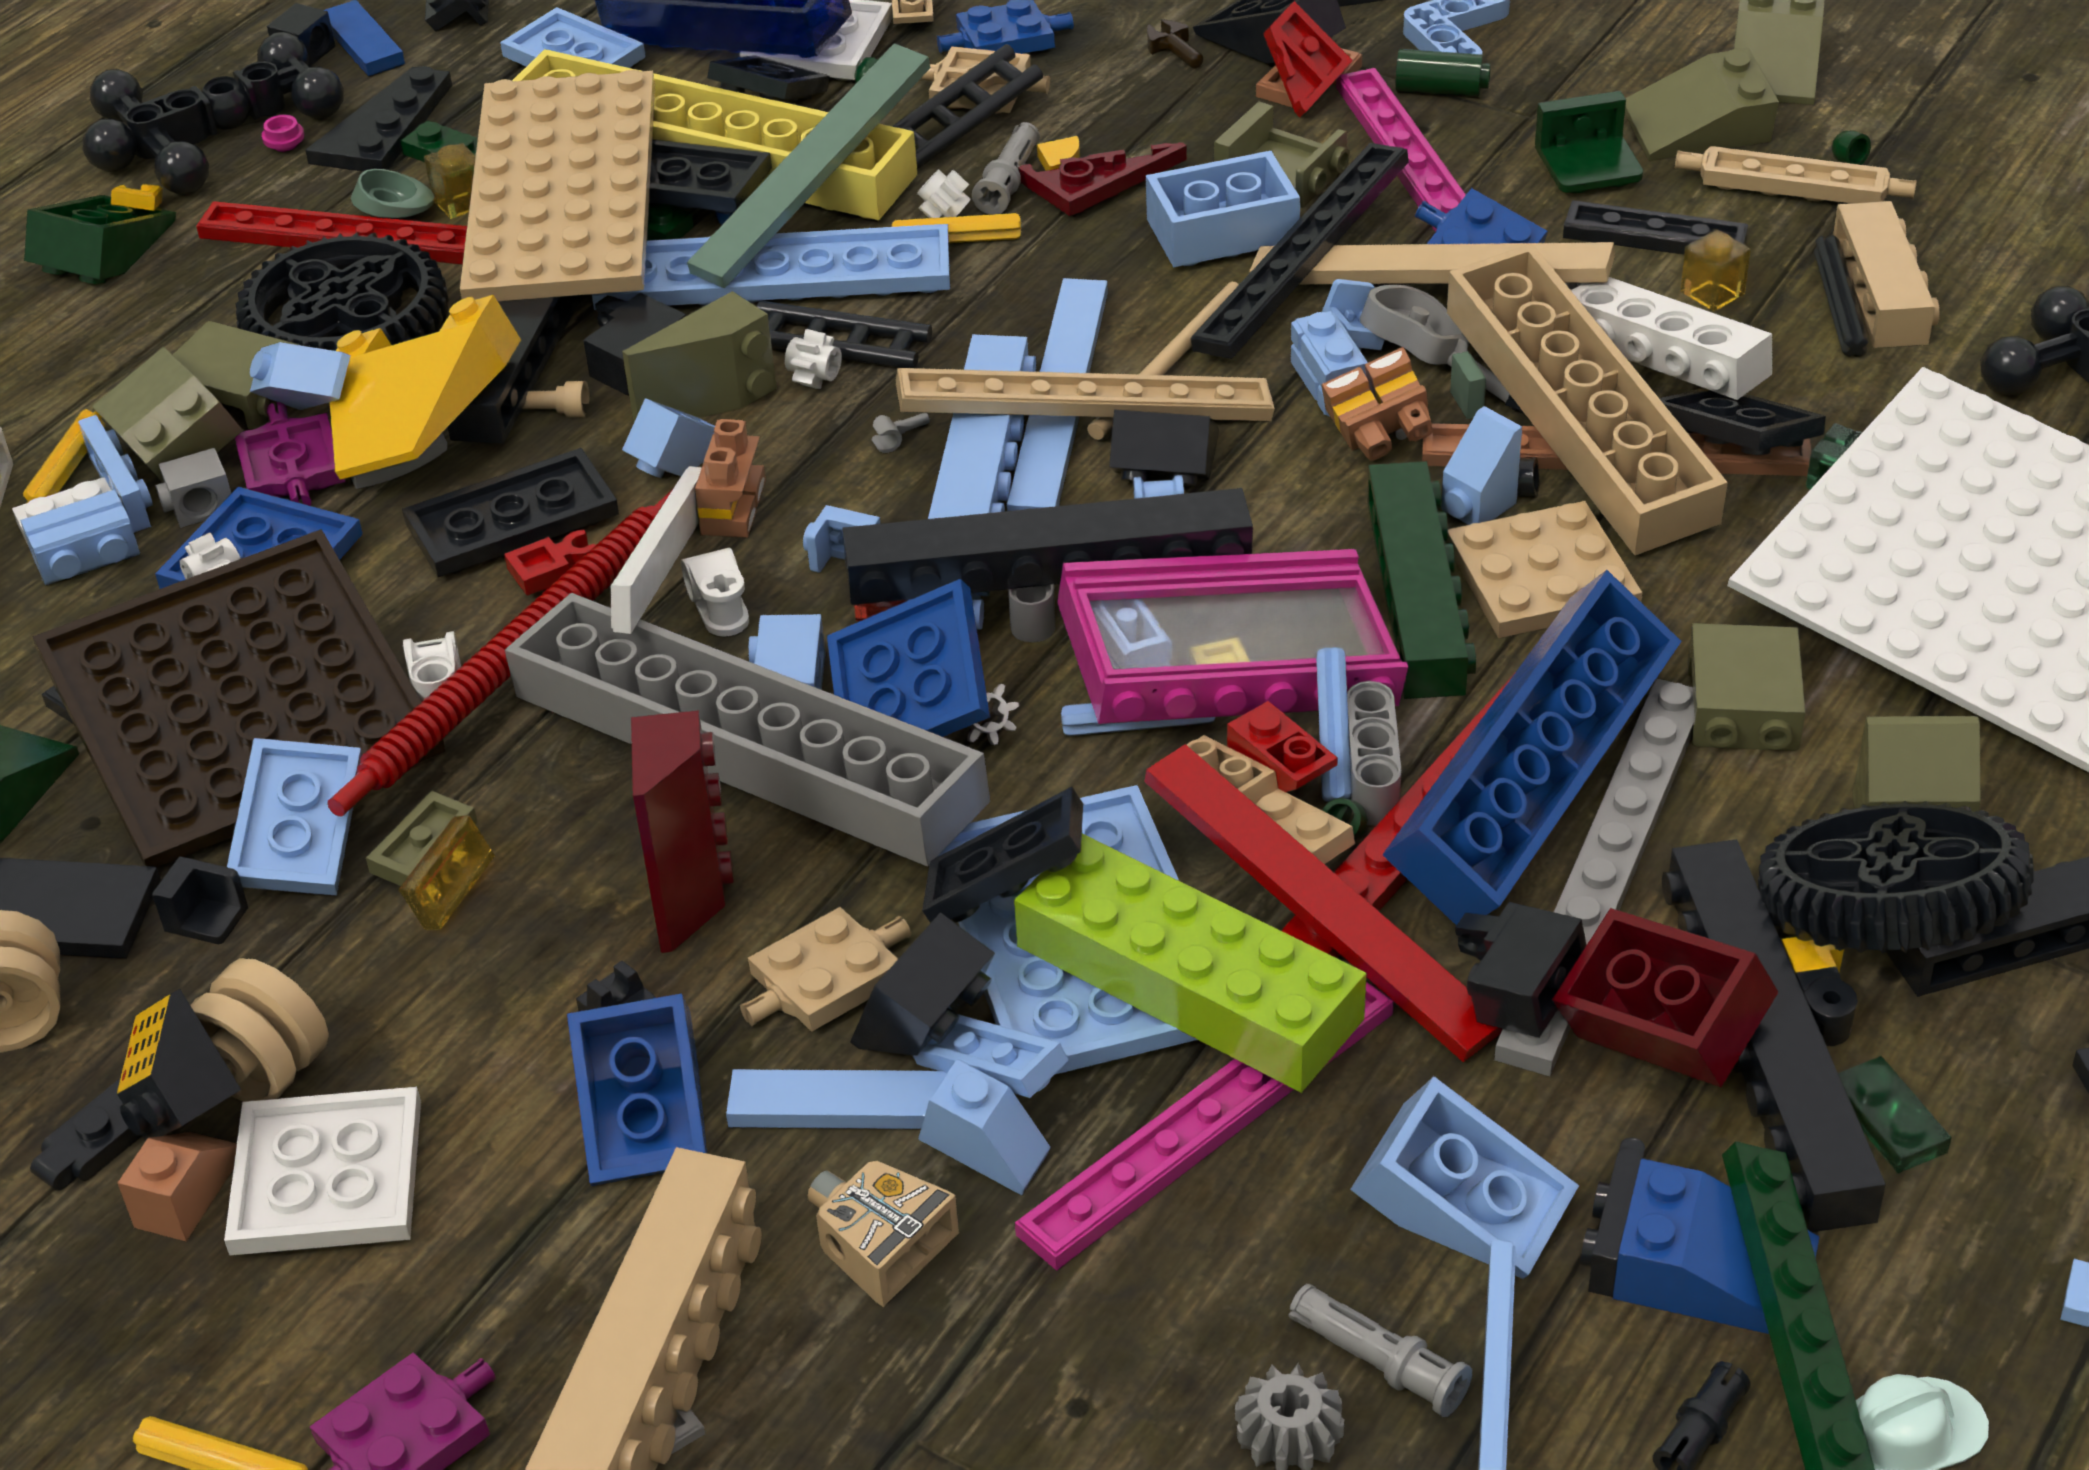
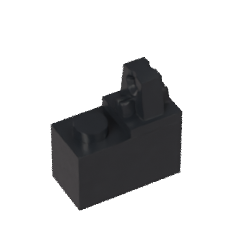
(623, 326)
(1521, 964)

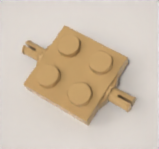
(961, 60)
(822, 969)

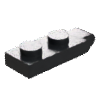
(84, 1142)
(1612, 1207)

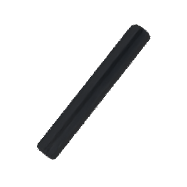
(1841, 296)

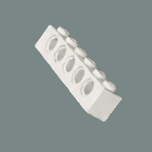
(1679, 337)

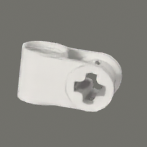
(717, 589)
(431, 662)

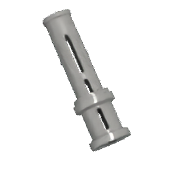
(1002, 175)
(1403, 1360)

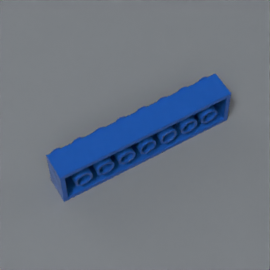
(1532, 750)

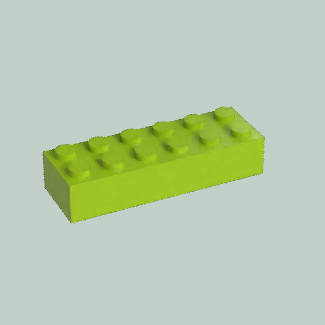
(1193, 962)

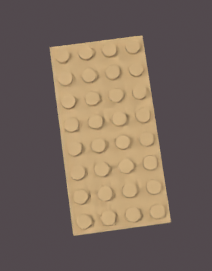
(560, 187)

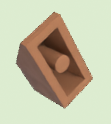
(175, 1182)

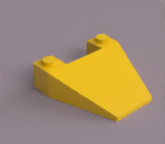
(411, 391)

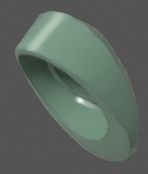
(390, 194)

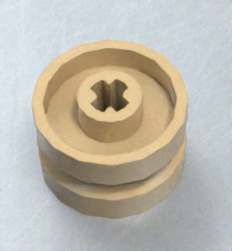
(27, 980)
(261, 1027)

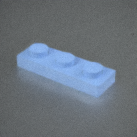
(118, 470)
(1005, 1054)

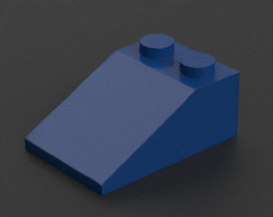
(636, 1086)
(1688, 1249)

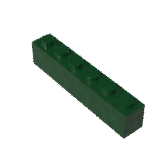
(1418, 580)

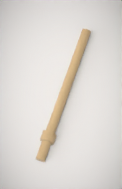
(1169, 355)

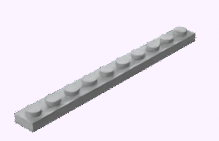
(1615, 844)

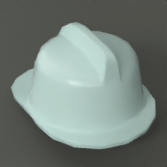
(1921, 1423)

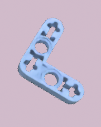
(1440, 23)

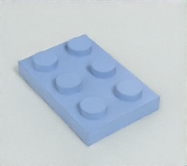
(574, 36)
(283, 823)

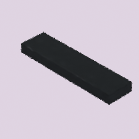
(1643, 227)

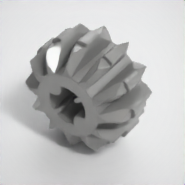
(1289, 1419)

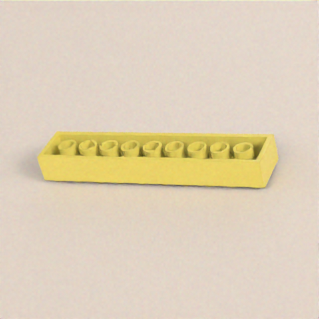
(712, 116)

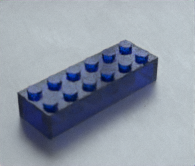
(729, 25)

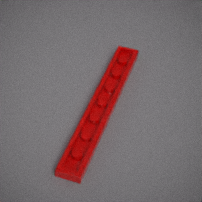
(293, 227)
(1321, 900)

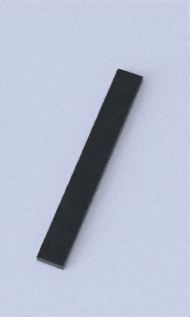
(1299, 251)

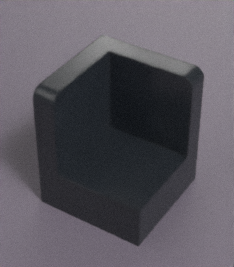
(200, 900)

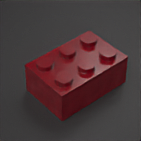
(1666, 996)

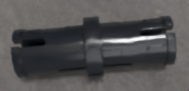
(1702, 1419)

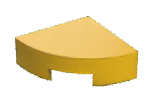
(1051, 152)
(147, 198)

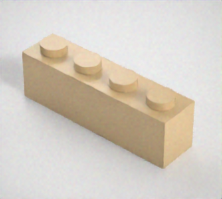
(1885, 275)

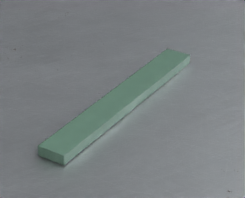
(808, 166)

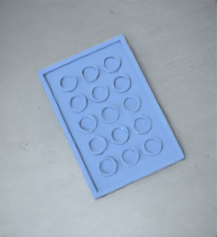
(1048, 1001)

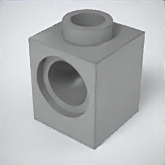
(193, 486)

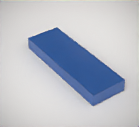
(364, 38)

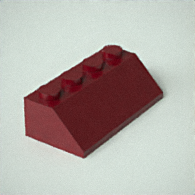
(678, 822)

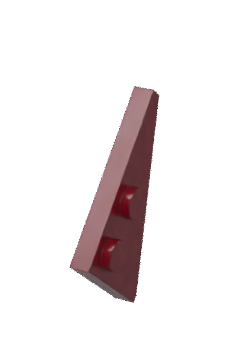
(1094, 178)

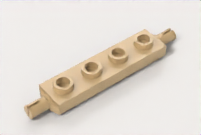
(1794, 176)

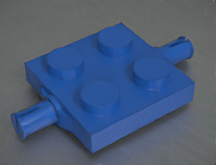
(1014, 24)
(1479, 222)

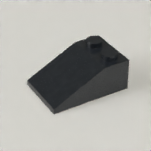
(1244, 22)

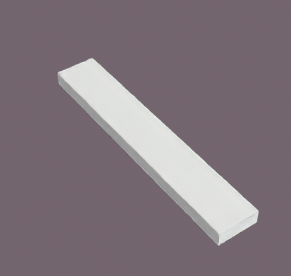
(655, 554)

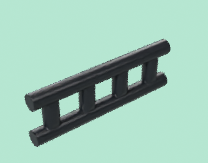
(968, 86)
(860, 327)

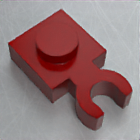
(543, 562)

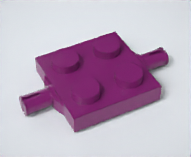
(288, 455)
(406, 1420)

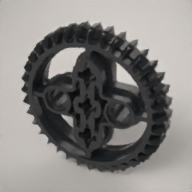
(345, 288)
(1896, 876)

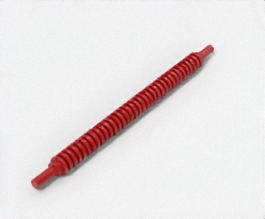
(487, 668)

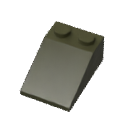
(1784, 43)
(1705, 104)
(704, 361)
(166, 413)

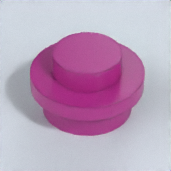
(282, 133)

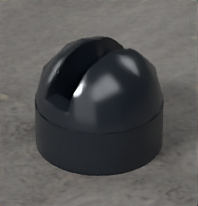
(1528, 477)

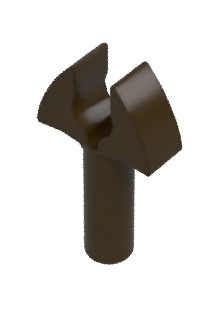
(1174, 38)

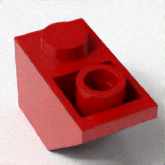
(1280, 745)

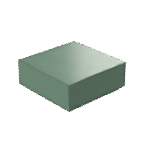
(1467, 384)

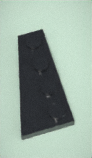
(374, 131)

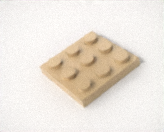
(1533, 564)

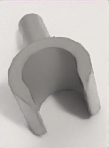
(890, 432)

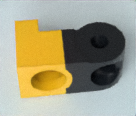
(1828, 996)

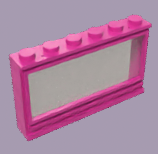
(1221, 632)

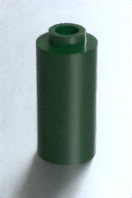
(1441, 72)

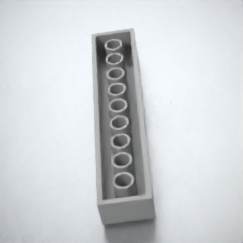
(768, 730)

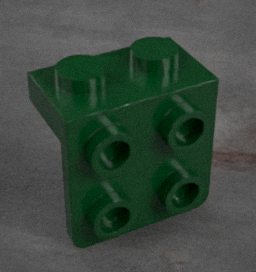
(1585, 142)

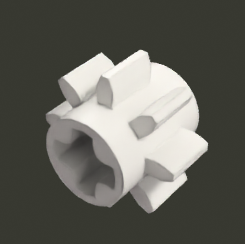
(943, 195)
(813, 359)
(207, 555)
(1000, 709)

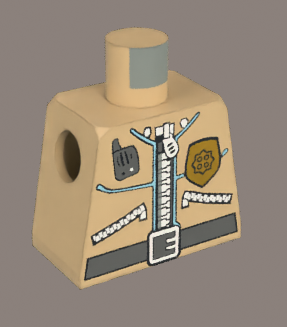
(882, 1225)

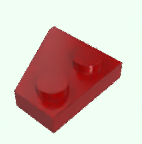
(1304, 57)

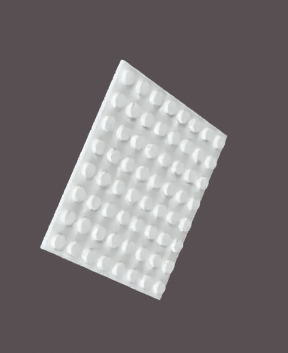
(1951, 559)

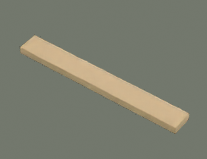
(1433, 261)
(1081, 394)

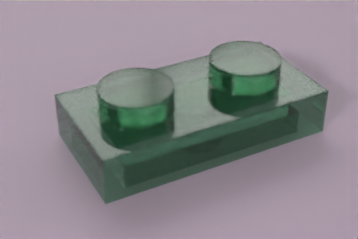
(1893, 1115)

